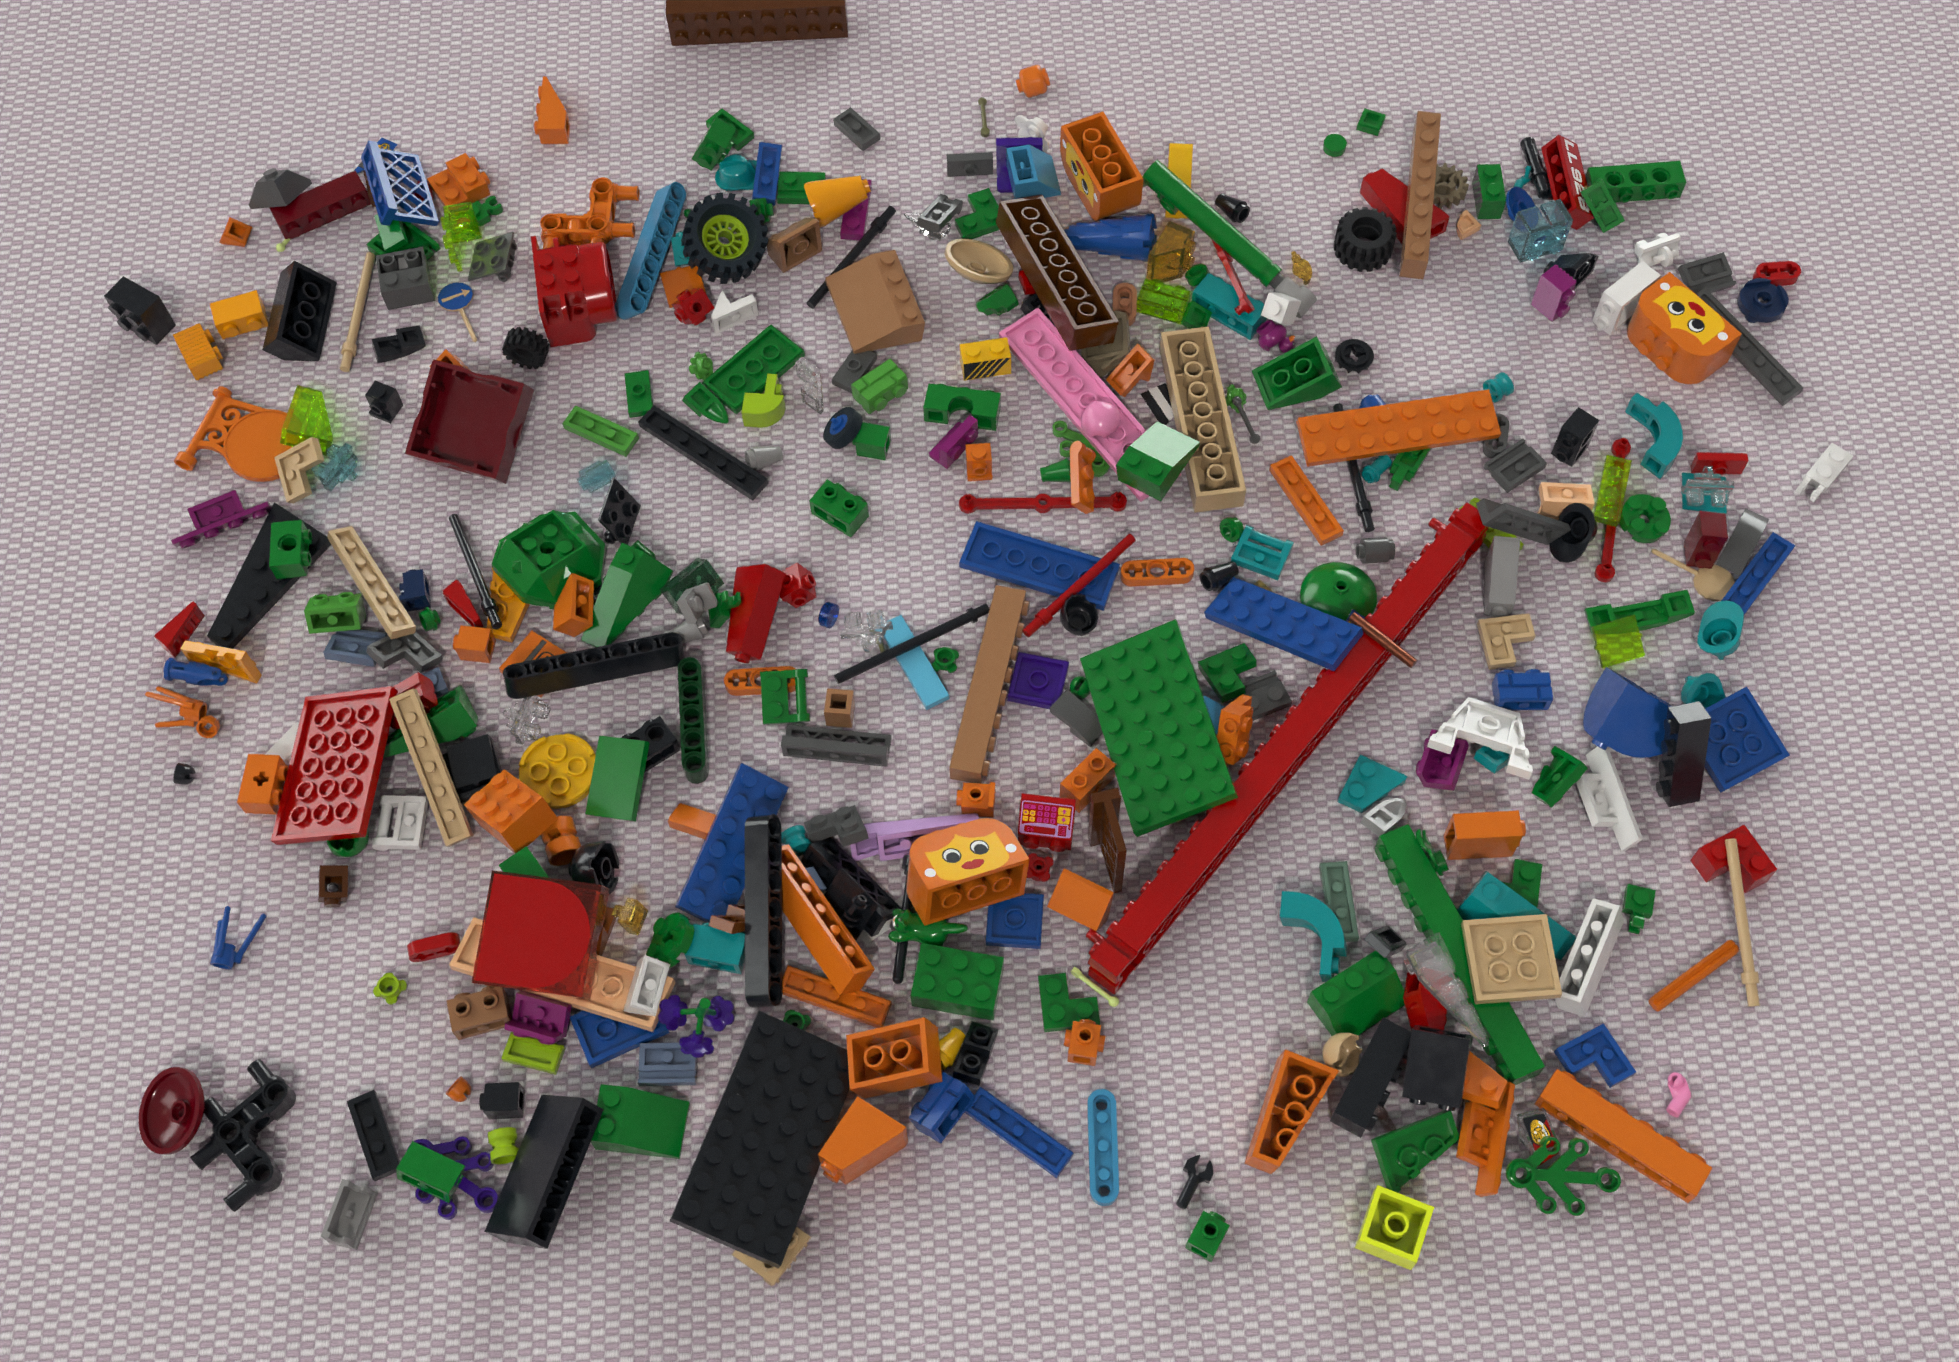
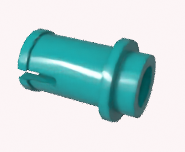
(1372, 472)

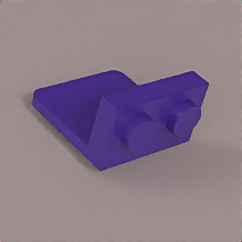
(1003, 179)

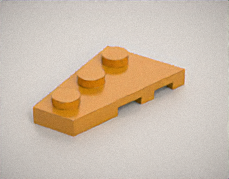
(510, 609)
(226, 659)

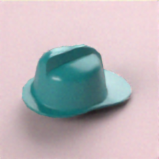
(736, 173)
(1721, 629)
(1703, 688)

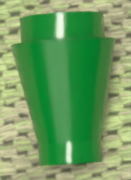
(1056, 472)

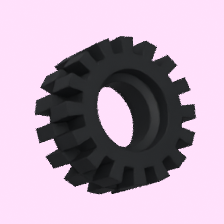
(525, 348)

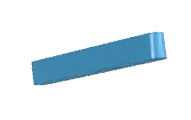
(650, 251)

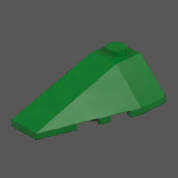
(625, 593)
(449, 720)

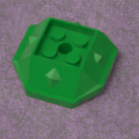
(539, 576)

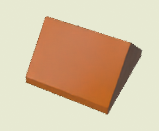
(1081, 900)

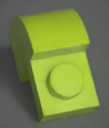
(766, 408)

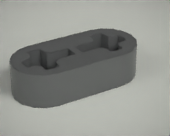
(1501, 441)

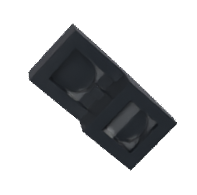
(400, 345)

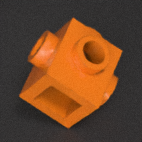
(1084, 1042)

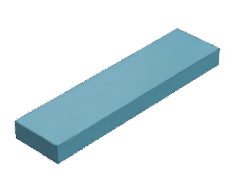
(916, 666)

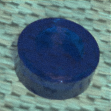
(828, 614)

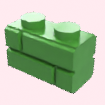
(880, 386)

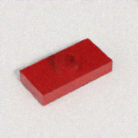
(1720, 462)

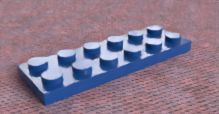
(1034, 563)
(1284, 623)
(720, 865)

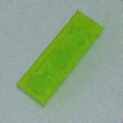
(1612, 490)

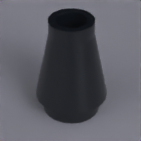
(1234, 208)
(1216, 576)

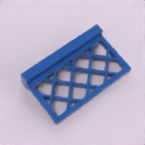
(382, 186)

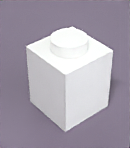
(1281, 308)

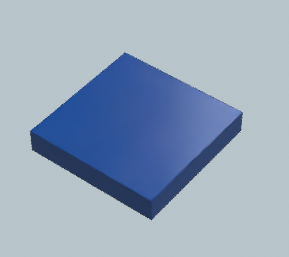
(1016, 922)

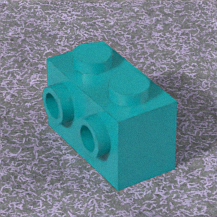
(717, 949)

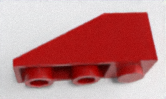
(1422, 1006)

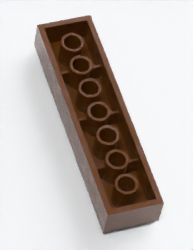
(754, 20)
(1056, 272)

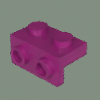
(954, 442)
(1439, 768)
(539, 1018)

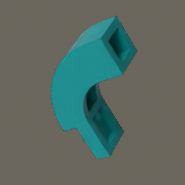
(1665, 430)
(1311, 913)

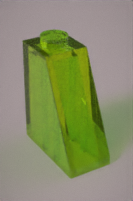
(307, 419)

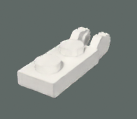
(1825, 471)

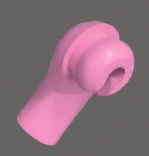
(1680, 1093)

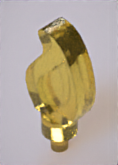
(1301, 268)

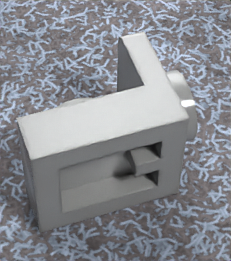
(696, 601)

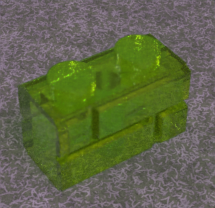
(1163, 300)

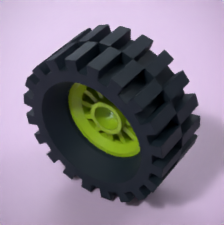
(731, 214)

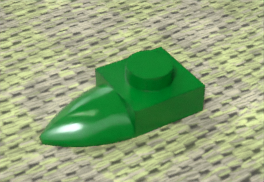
(705, 403)

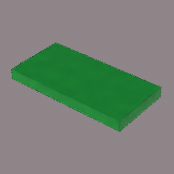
(748, 369)

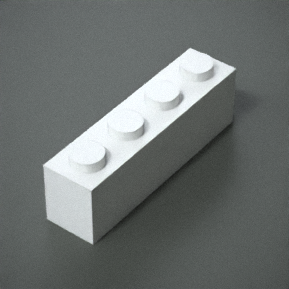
(1589, 956)

